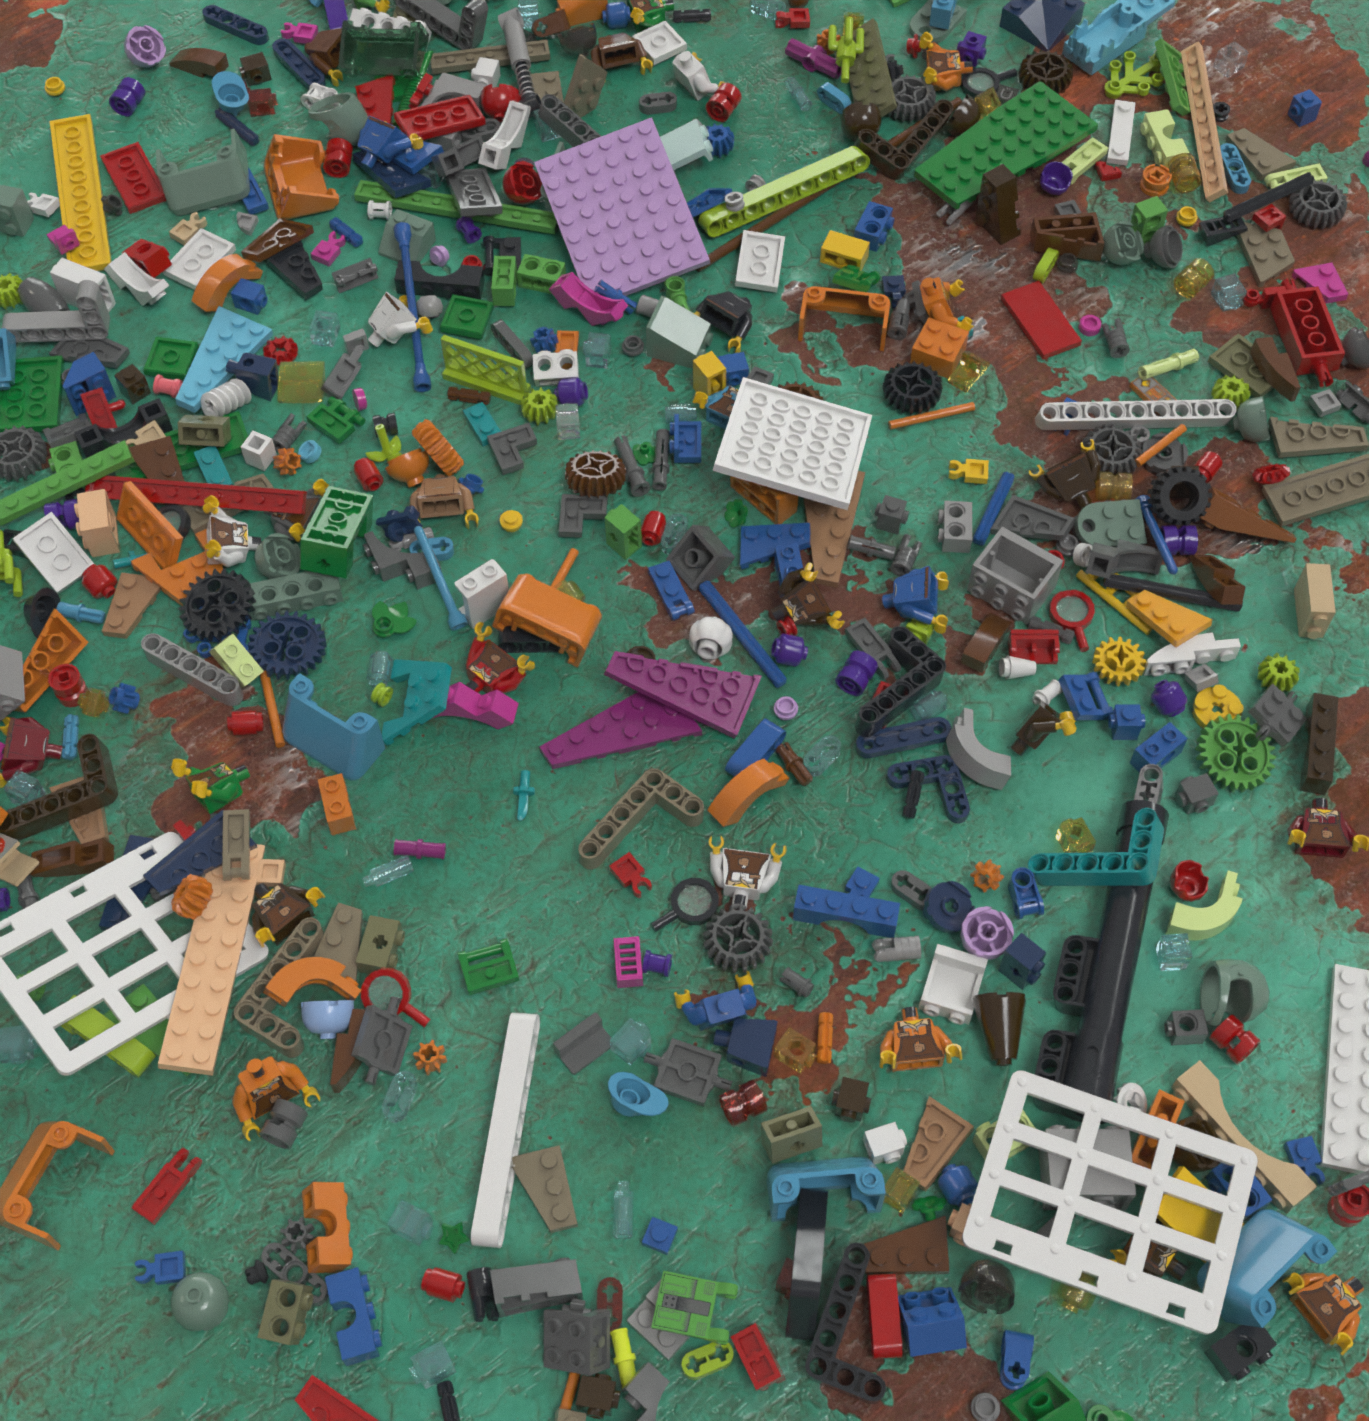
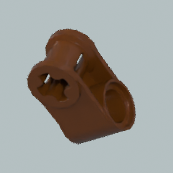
(554, 22)

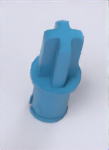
(80, 612)

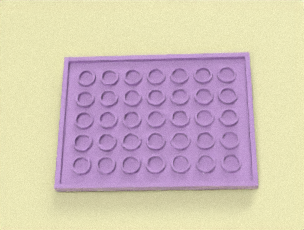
(622, 210)

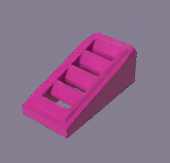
(628, 980)

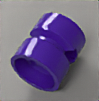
(127, 96)
(67, 510)
(1181, 540)
(856, 673)

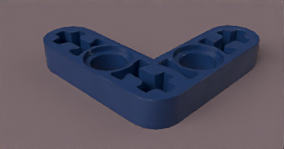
(942, 778)

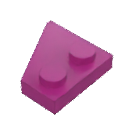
(1326, 278)

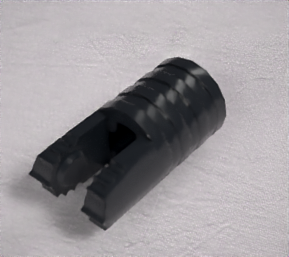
(482, 1294)

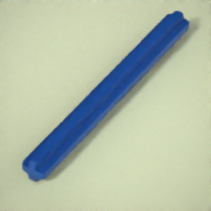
(743, 634)

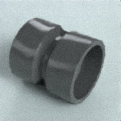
(282, 1126)

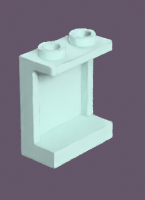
(687, 144)

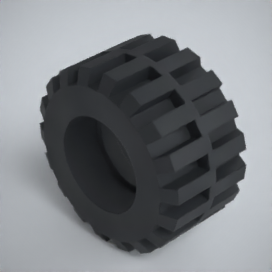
(1198, 495)

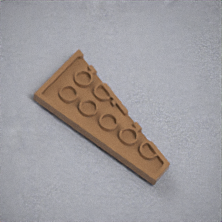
(830, 534)

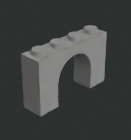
(447, 88)

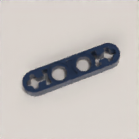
(254, 33)

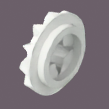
(1133, 1094)

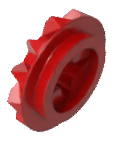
(288, 355)
(1271, 474)

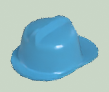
(230, 92)
(634, 1096)

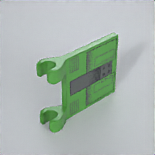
(687, 1306)

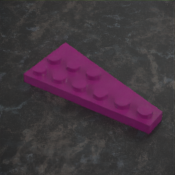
(697, 691)
(622, 728)

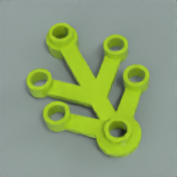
(1116, 87)

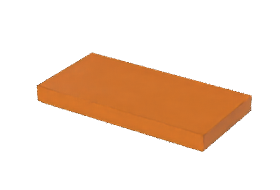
(148, 526)

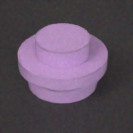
(439, 255)
(785, 708)

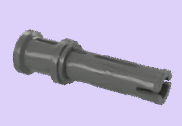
(634, 473)

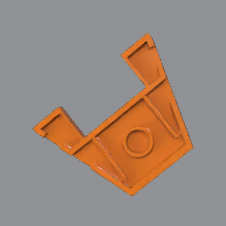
(177, 577)

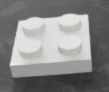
(661, 42)

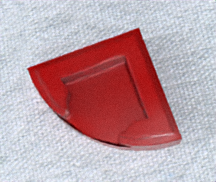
(1107, 172)

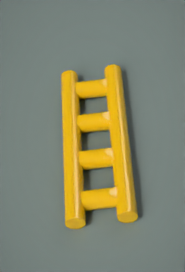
(1107, 595)

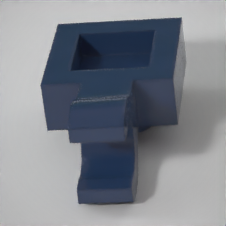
(893, 288)

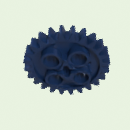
(267, 640)

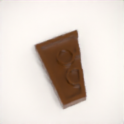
(276, 238)
(158, 459)
(911, 1251)

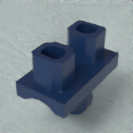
(399, 524)

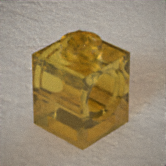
(1076, 827)
(790, 1040)
(900, 1190)

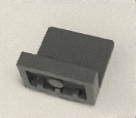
(577, 1341)

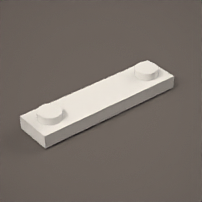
(1121, 132)

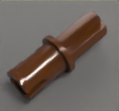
(794, 764)

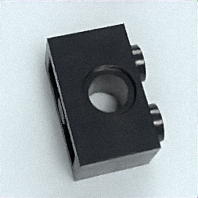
(1227, 1359)

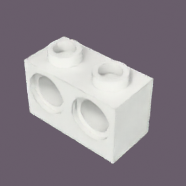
(555, 373)

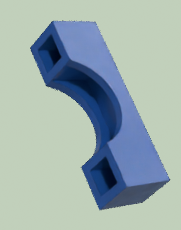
(872, 914)

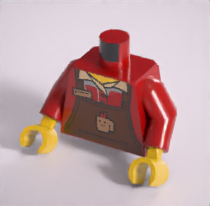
(491, 667)

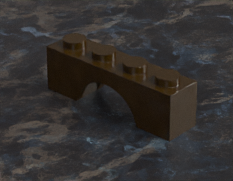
(1320, 752)

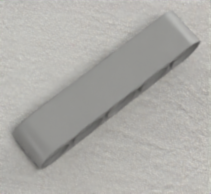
(184, 662)

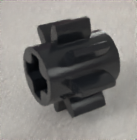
(894, 69)

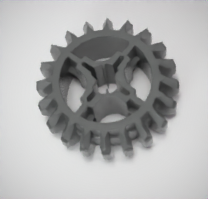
(912, 97)
(1316, 208)
(1114, 448)
(16, 458)
(720, 928)

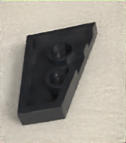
(296, 269)

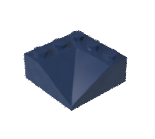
(1041, 21)

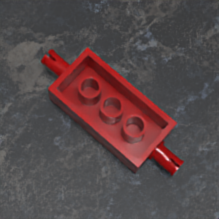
(1307, 331)

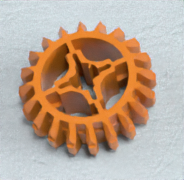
(438, 447)

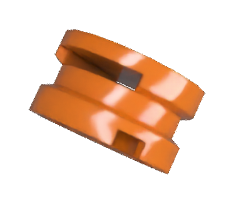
(1155, 180)

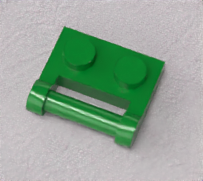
(855, 279)
(488, 973)

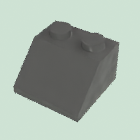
(700, 556)

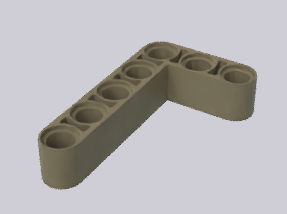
(636, 811)
(263, 1006)

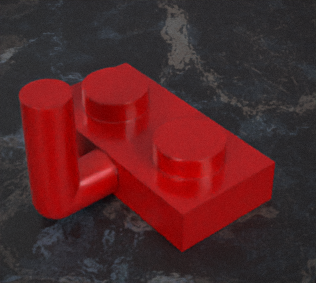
(98, 408)

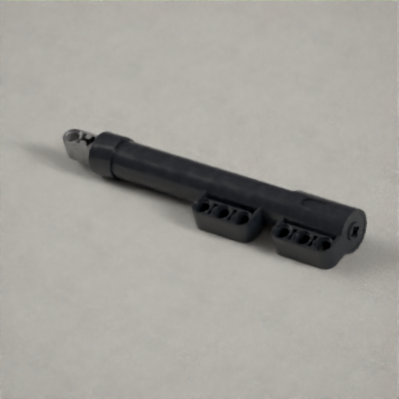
(1104, 975)

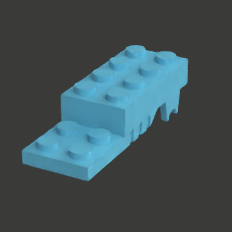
(1112, 32)

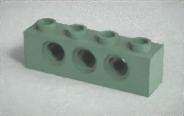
(302, 585)

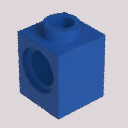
(249, 296)

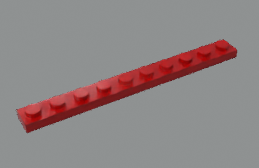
(194, 494)

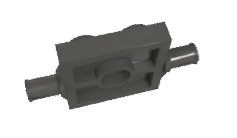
(1277, 715)
(382, 1040)
(688, 1072)

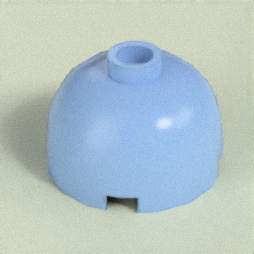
(327, 1017)

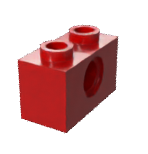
(149, 257)

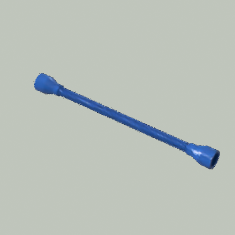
(421, 378)

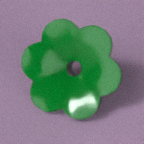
(644, 453)
(736, 513)
(928, 1206)

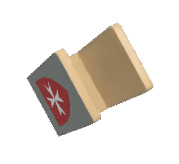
(13, 864)

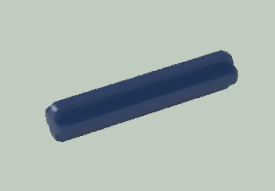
(241, 129)

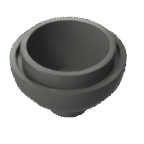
(1165, 247)
(1356, 348)

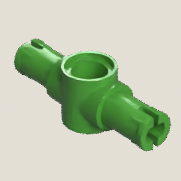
(676, 291)

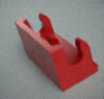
(1034, 645)
(758, 1357)

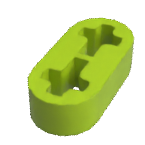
(1045, 265)
(710, 1366)

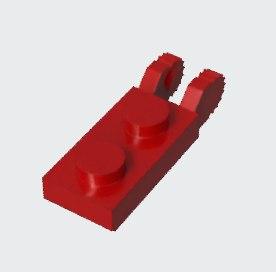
(166, 1187)

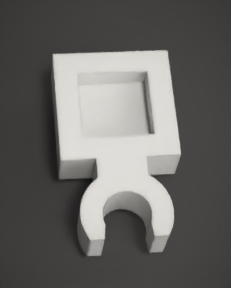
(43, 205)

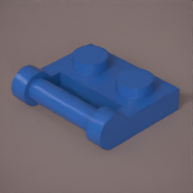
(1079, 697)

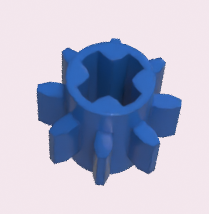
(544, 339)
(124, 698)

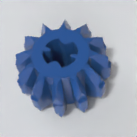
(720, 139)

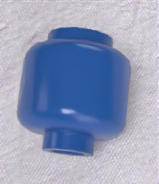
(616, 15)
(957, 1185)

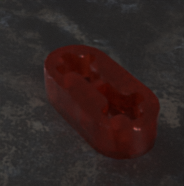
(617, 1305)

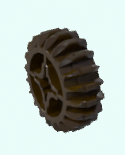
(1047, 68)

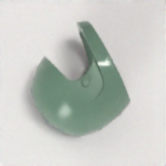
(343, 120)
(1234, 989)

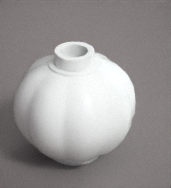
(710, 637)

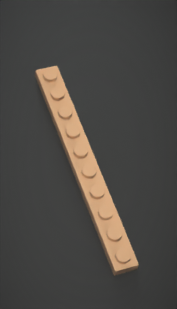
(1204, 122)

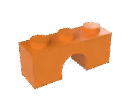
(328, 1204)

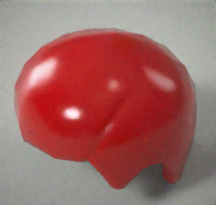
(1189, 881)

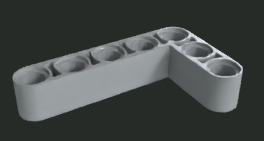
(87, 323)

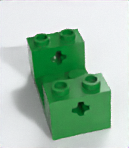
(333, 529)

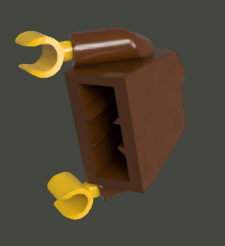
(325, 53)

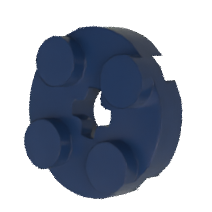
(935, 906)

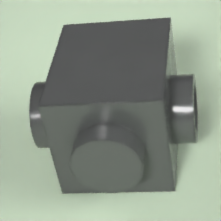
(891, 514)
(1196, 794)

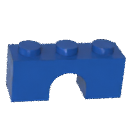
(360, 1340)

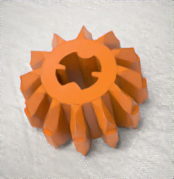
(192, 896)

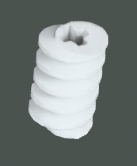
(225, 398)

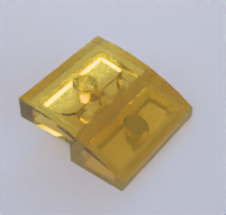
(301, 382)

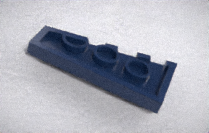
(113, 911)

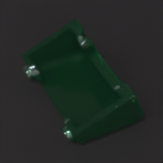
(382, 50)

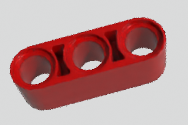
(884, 1316)

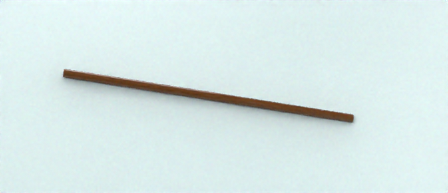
(785, 211)

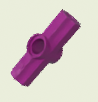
(813, 58)

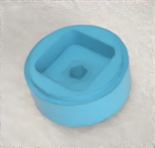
(309, 451)

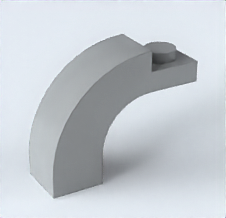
(973, 758)

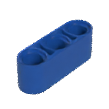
(757, 746)

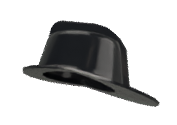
(39, 608)

